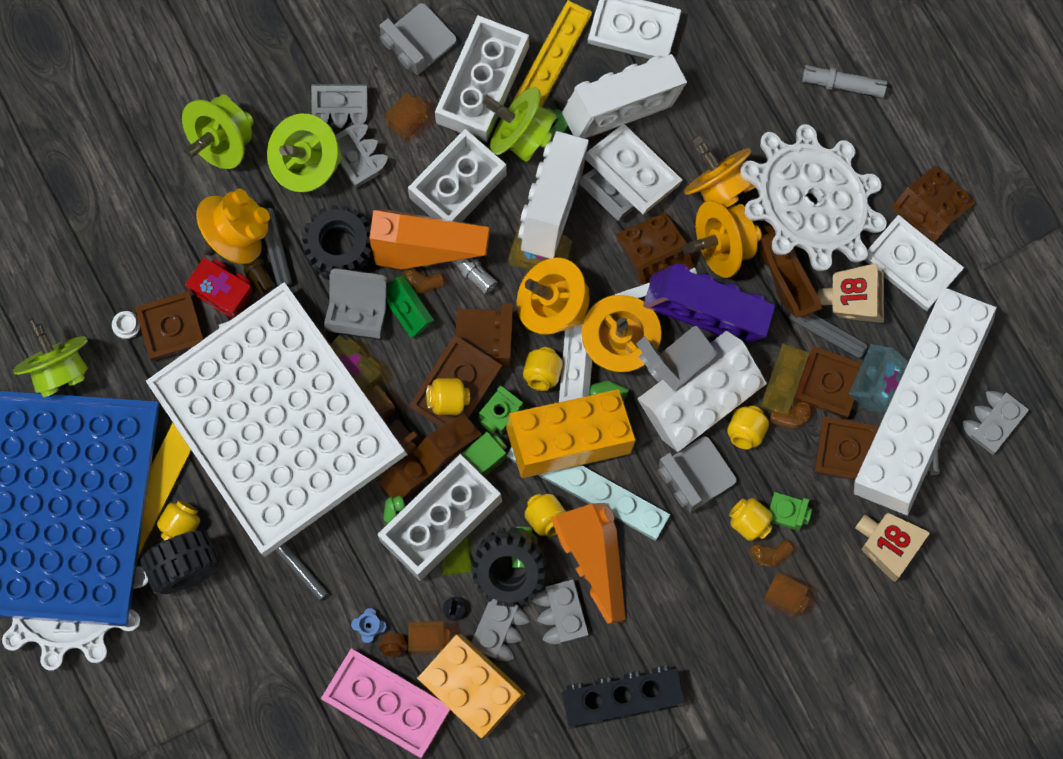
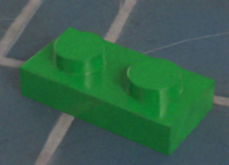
(407, 307)

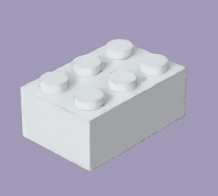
(457, 179)

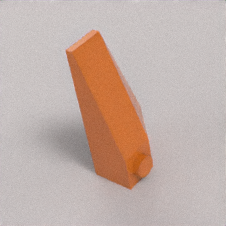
(416, 240)
(594, 543)

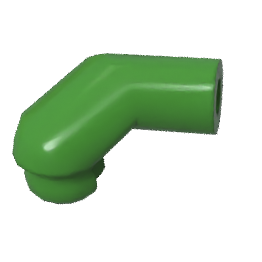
(606, 386)
(393, 505)

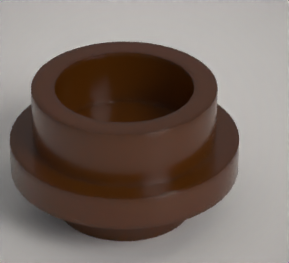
(392, 644)

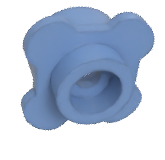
(368, 633)

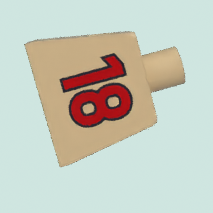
(857, 294)
(891, 543)

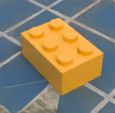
(471, 686)

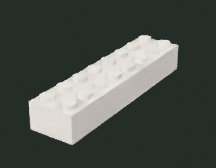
(924, 401)

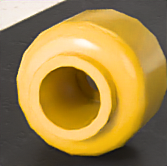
(542, 369)
(447, 396)
(748, 427)
(540, 511)
(178, 519)
(751, 519)

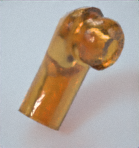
(420, 282)
(795, 417)
(770, 556)

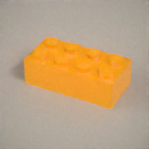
(570, 433)

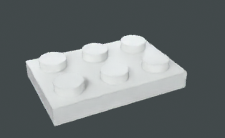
(634, 27)
(633, 169)
(913, 262)

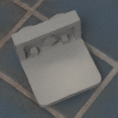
(417, 38)
(356, 303)
(680, 359)
(696, 474)

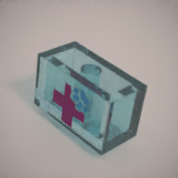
(878, 378)

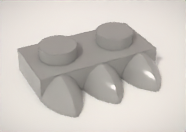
(339, 101)
(356, 153)
(606, 194)
(996, 422)
(563, 613)
(496, 629)

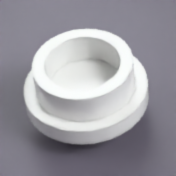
(126, 325)

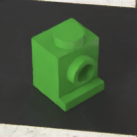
(504, 399)

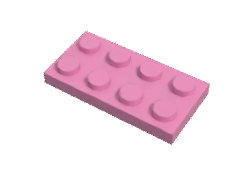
(386, 703)

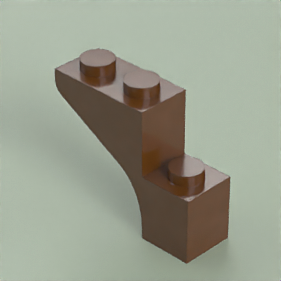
(788, 277)
(429, 457)

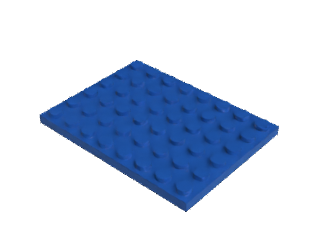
(72, 505)

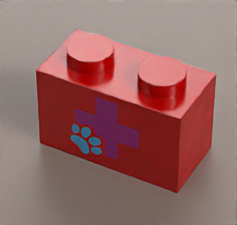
(219, 287)

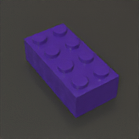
(708, 304)

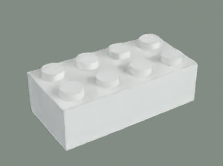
(484, 67)
(624, 96)
(552, 194)
(707, 395)
(440, 517)

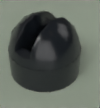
(460, 612)

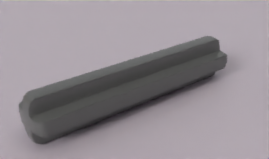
(276, 252)
(831, 334)

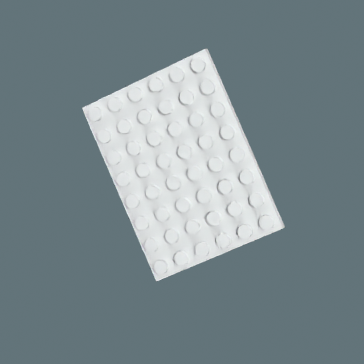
(275, 419)

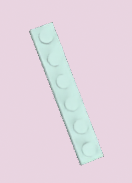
(596, 489)

